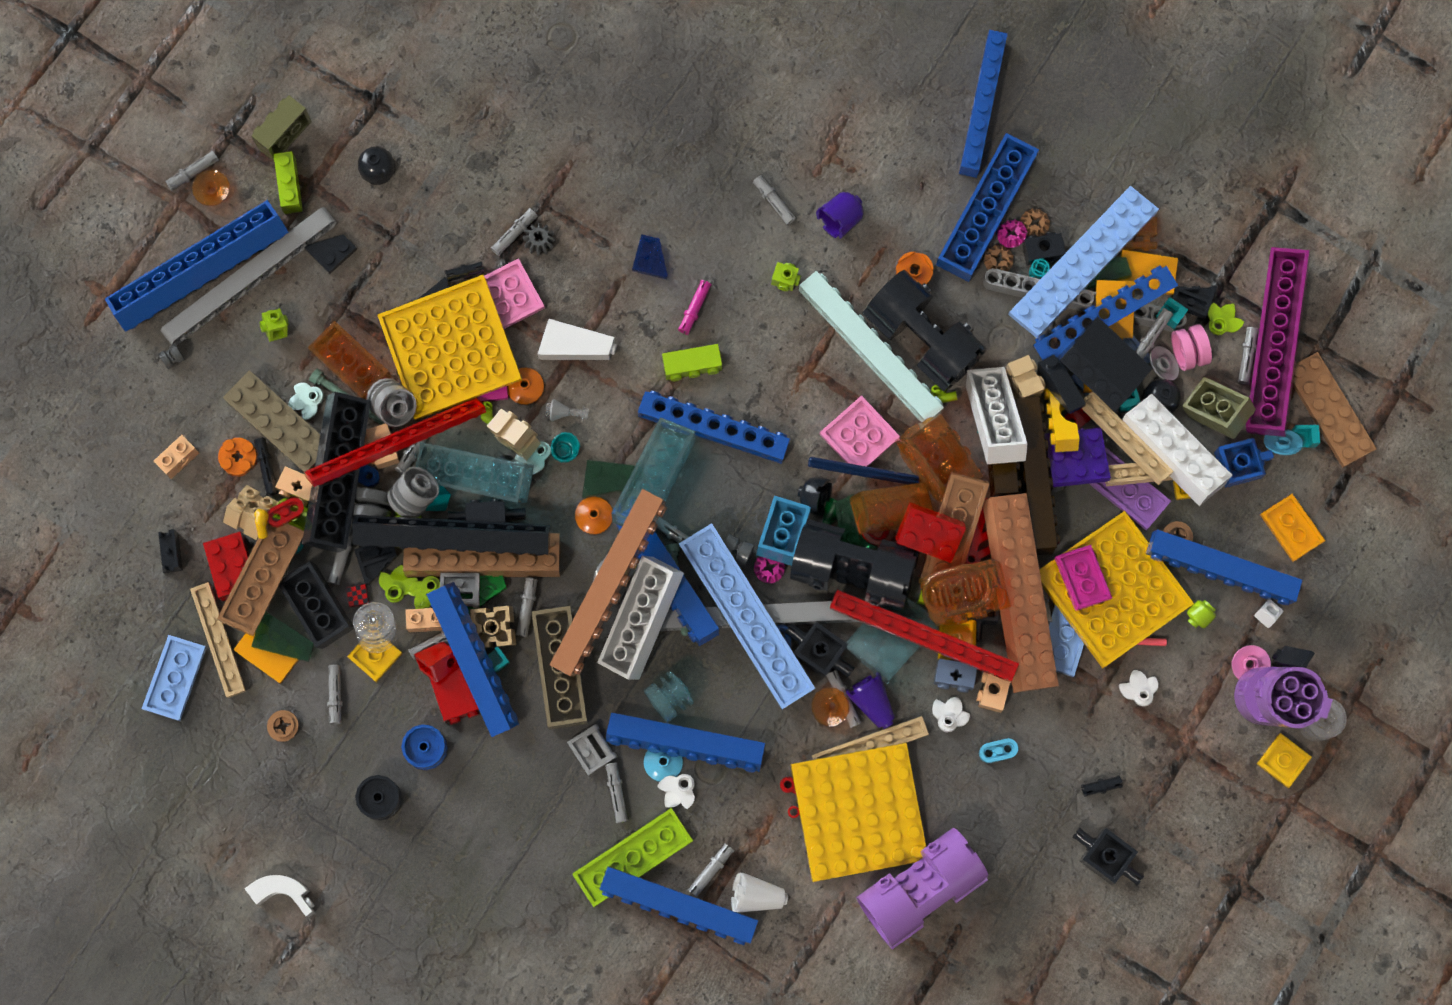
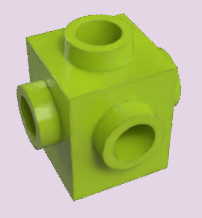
(785, 276)
(274, 324)

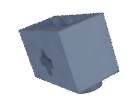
(945, 668)

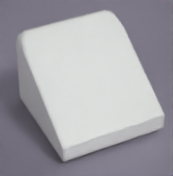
(1268, 613)

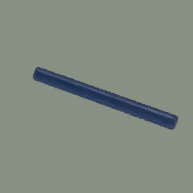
(863, 471)

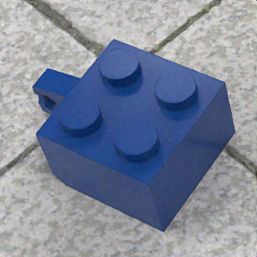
(1243, 461)

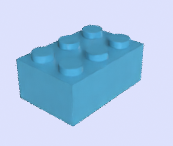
(782, 530)

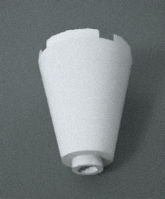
(756, 895)

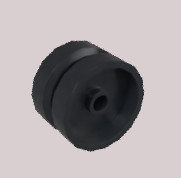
(390, 800)

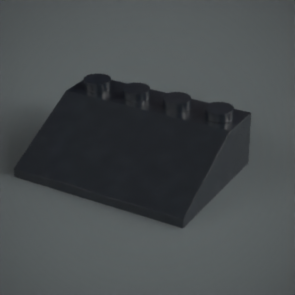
(1105, 363)

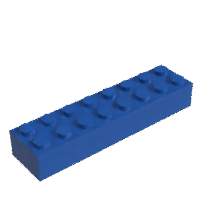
(987, 207)

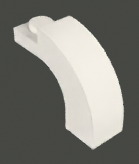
(277, 884)

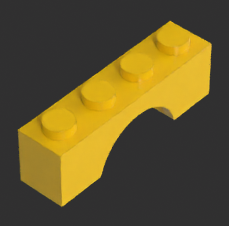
(1064, 433)

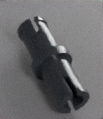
(464, 271)
(1101, 786)

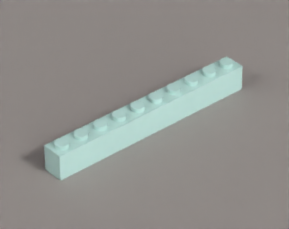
(870, 347)

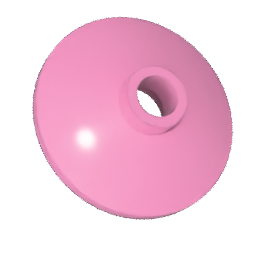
(1254, 653)

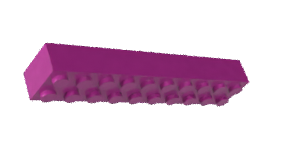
(1278, 341)

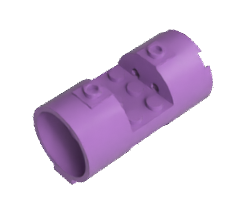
(1282, 697)
(944, 872)

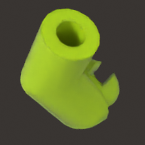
(944, 397)
(488, 416)

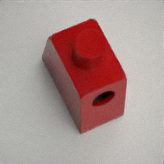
(437, 661)

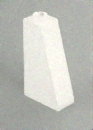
(571, 342)

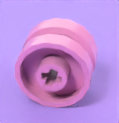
(1191, 347)

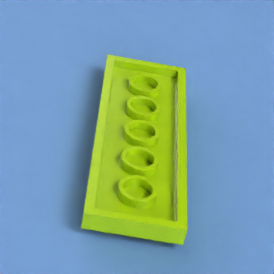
(635, 854)

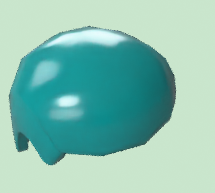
(565, 447)

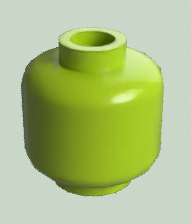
(1201, 614)

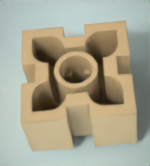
(1024, 379)
(514, 434)
(241, 510)
(502, 617)

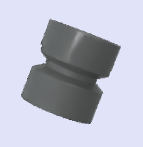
(743, 550)

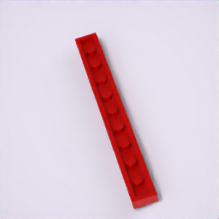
(394, 442)
(924, 636)

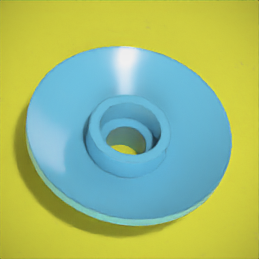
(1284, 445)
(658, 771)

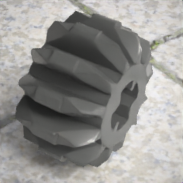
(534, 233)

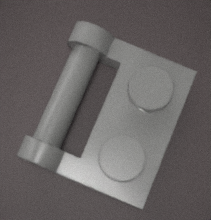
(466, 583)
(587, 754)

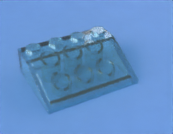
(885, 651)

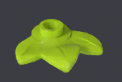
(1225, 318)
(395, 581)
(419, 590)

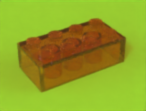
(348, 360)
(885, 507)

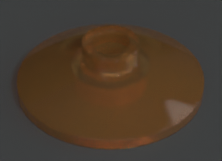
(208, 180)
(821, 706)

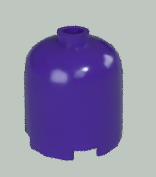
(841, 214)

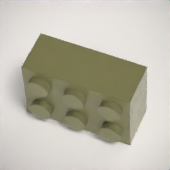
(281, 127)
(1219, 407)

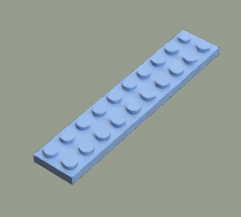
(1083, 262)
(746, 616)

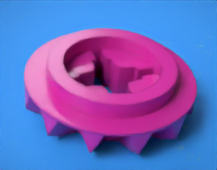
(1012, 241)
(766, 576)

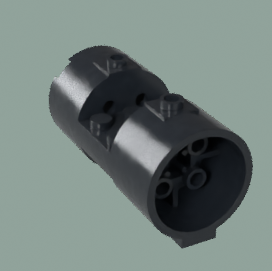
(901, 306)
(825, 557)

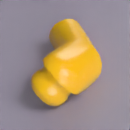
(261, 523)

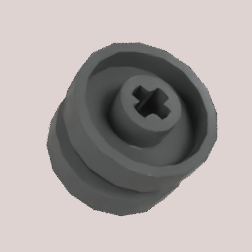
(371, 503)

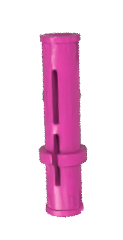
(692, 313)

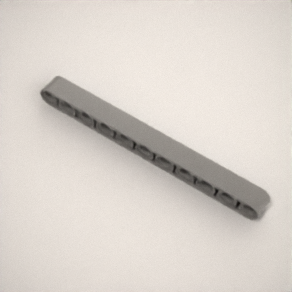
(248, 276)
(1020, 291)
(780, 613)

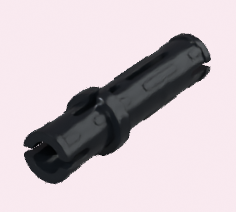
(270, 488)

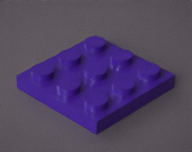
(1080, 466)

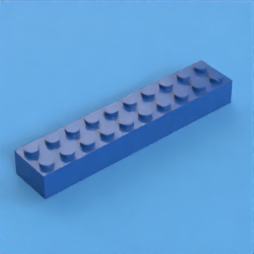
(196, 266)

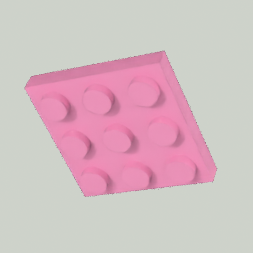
(513, 293)
(859, 434)

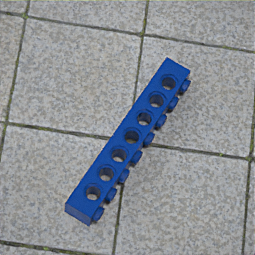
(1166, 283)
(775, 453)

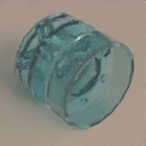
(668, 696)

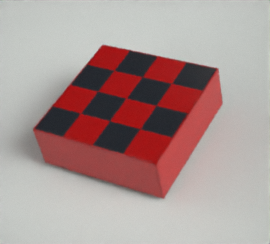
(357, 595)

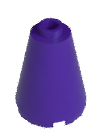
(873, 700)

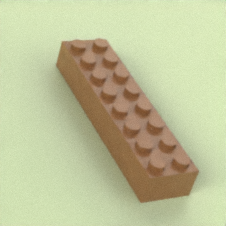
(433, 562)

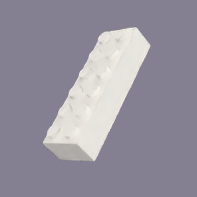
(996, 415)
(1192, 463)
(640, 617)

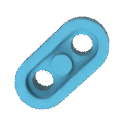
(998, 751)

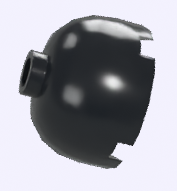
(376, 165)
(1166, 392)
(815, 494)

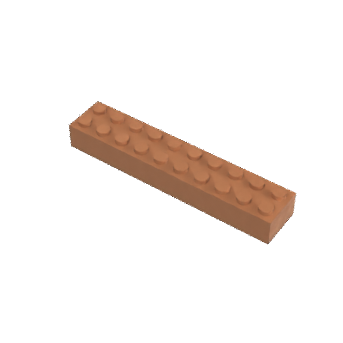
(608, 583)
(1026, 620)

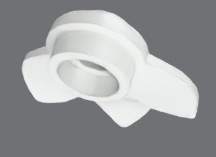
(1139, 685)
(950, 711)
(675, 792)

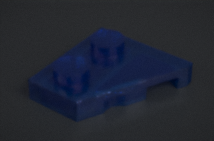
(649, 258)

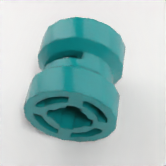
(1035, 270)

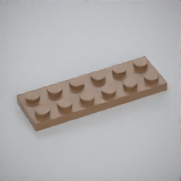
(1331, 410)
(963, 502)
(260, 578)

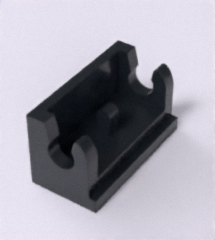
(170, 551)

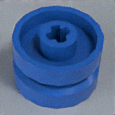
(418, 737)

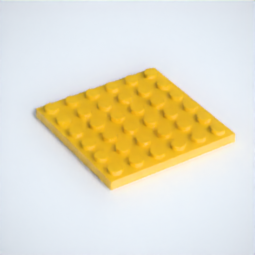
(450, 346)
(1141, 592)
(859, 812)

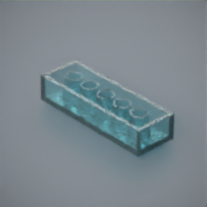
(657, 466)
(476, 472)

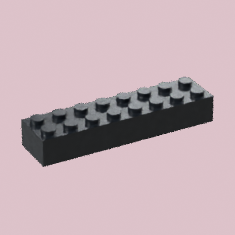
(333, 502)

